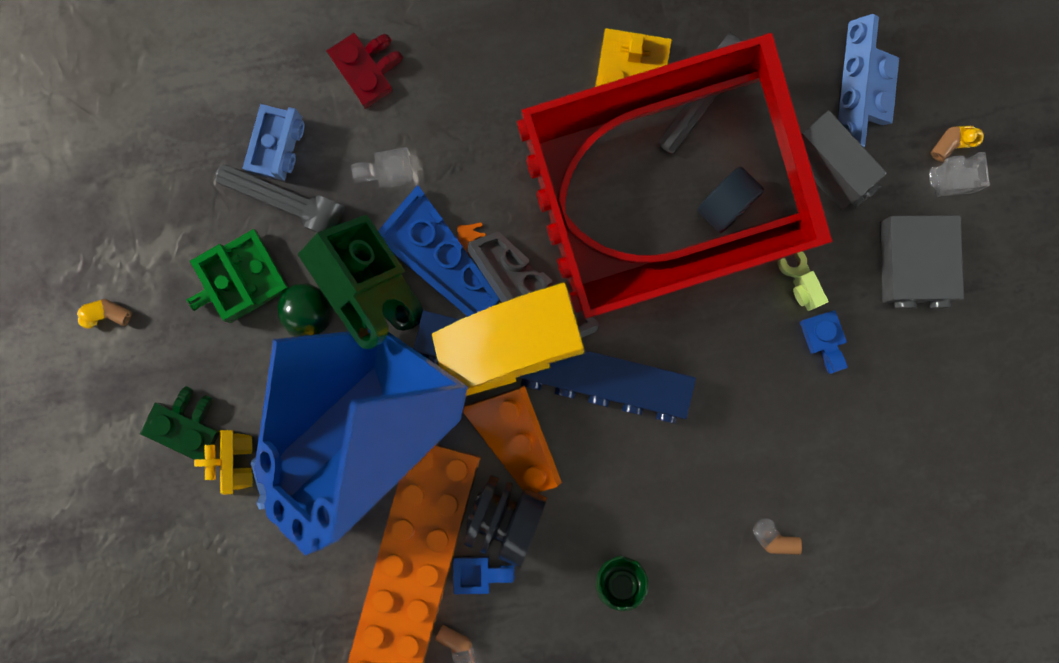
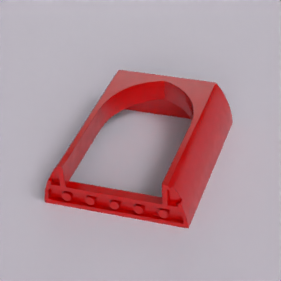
(567, 126)

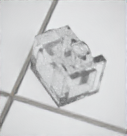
(960, 175)

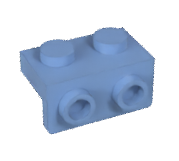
(273, 142)

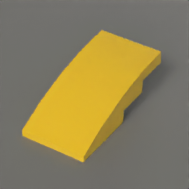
(509, 339)

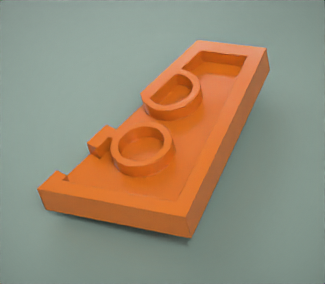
(516, 438)

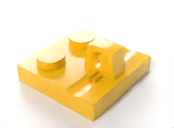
(630, 54)

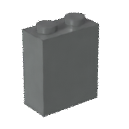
(841, 162)
(921, 261)

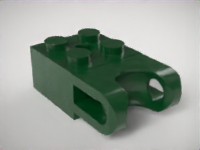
(361, 280)

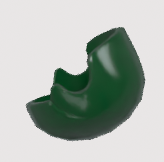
(303, 310)
(621, 583)

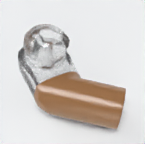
(773, 541)
(459, 644)

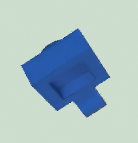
(825, 335)
(474, 574)

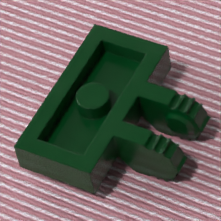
(180, 431)

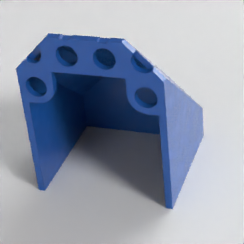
(345, 429)

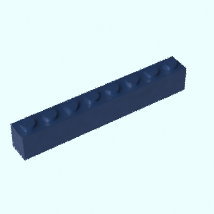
(593, 375)

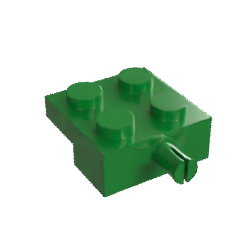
(237, 277)

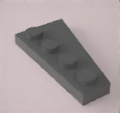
(511, 274)

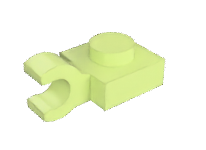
(808, 289)

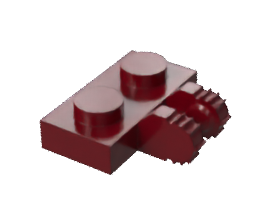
(360, 70)

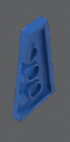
(433, 252)

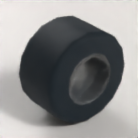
(730, 199)

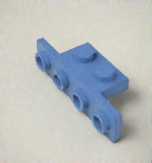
(867, 80)

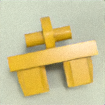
(230, 477)

